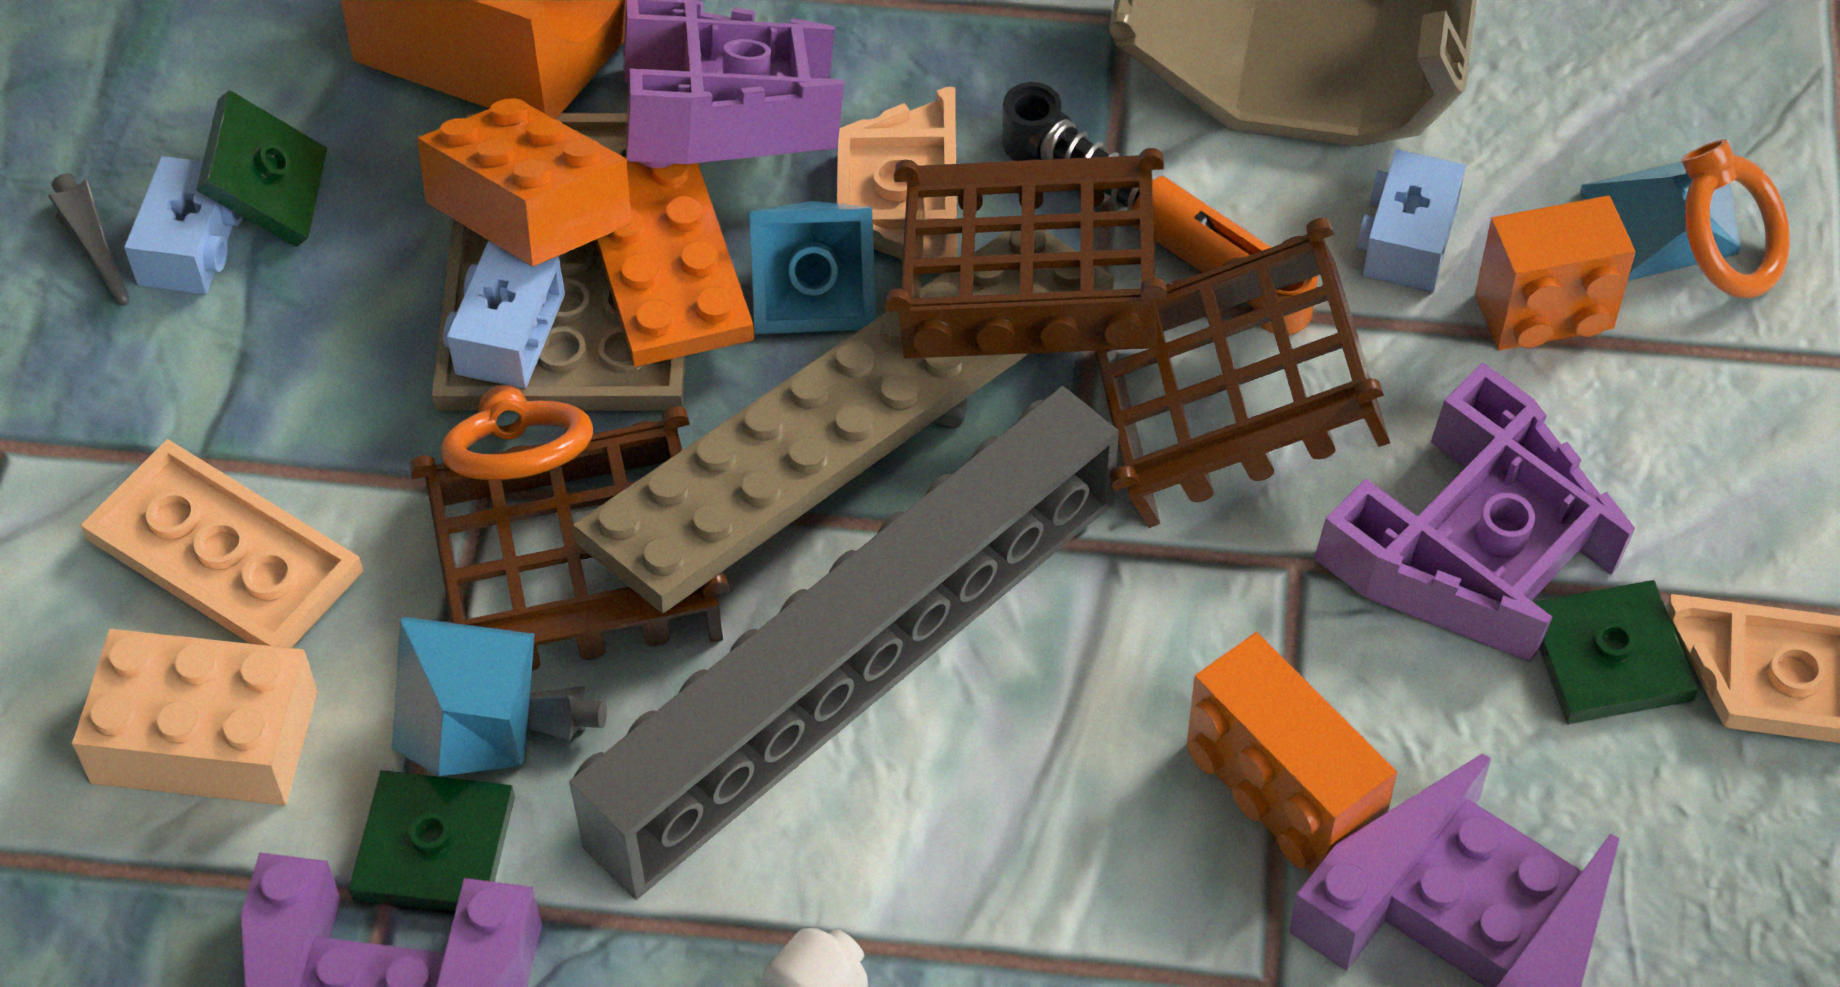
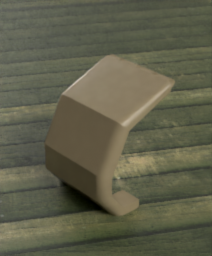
(1306, 66)

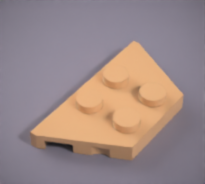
(867, 164)
(1764, 665)

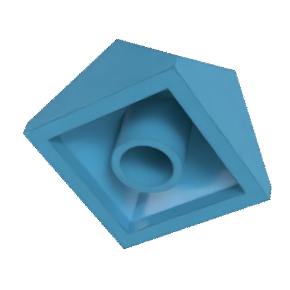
(1654, 217)
(812, 267)
(461, 696)

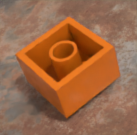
(1554, 273)

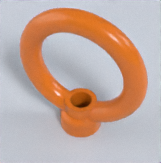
(1711, 169)
(521, 463)

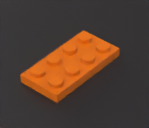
(673, 269)

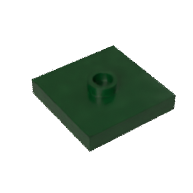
(262, 168)
(1614, 653)
(428, 838)

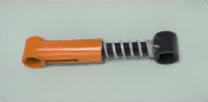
(1182, 223)

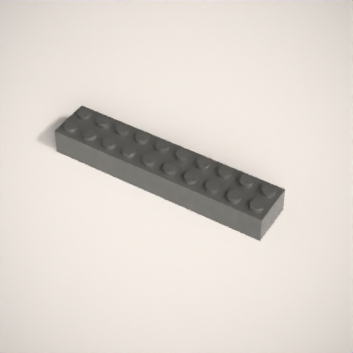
(843, 642)

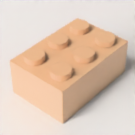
(196, 717)

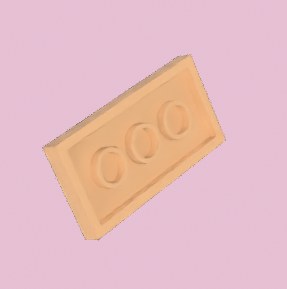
(222, 548)

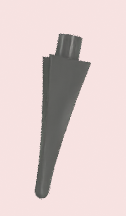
(81, 219)
(564, 712)

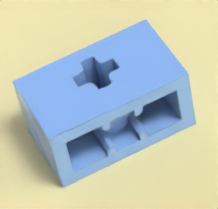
(1411, 220)
(179, 231)
(503, 317)

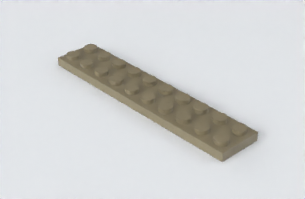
(797, 443)

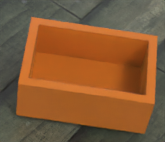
(525, 181)
(1285, 752)

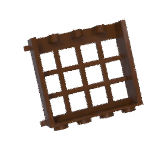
(1027, 320)
(1253, 437)
(585, 614)

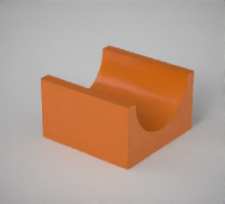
(489, 47)

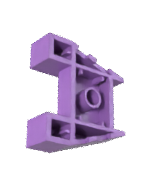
(725, 85)
(1489, 534)
(1459, 889)
(293, 914)

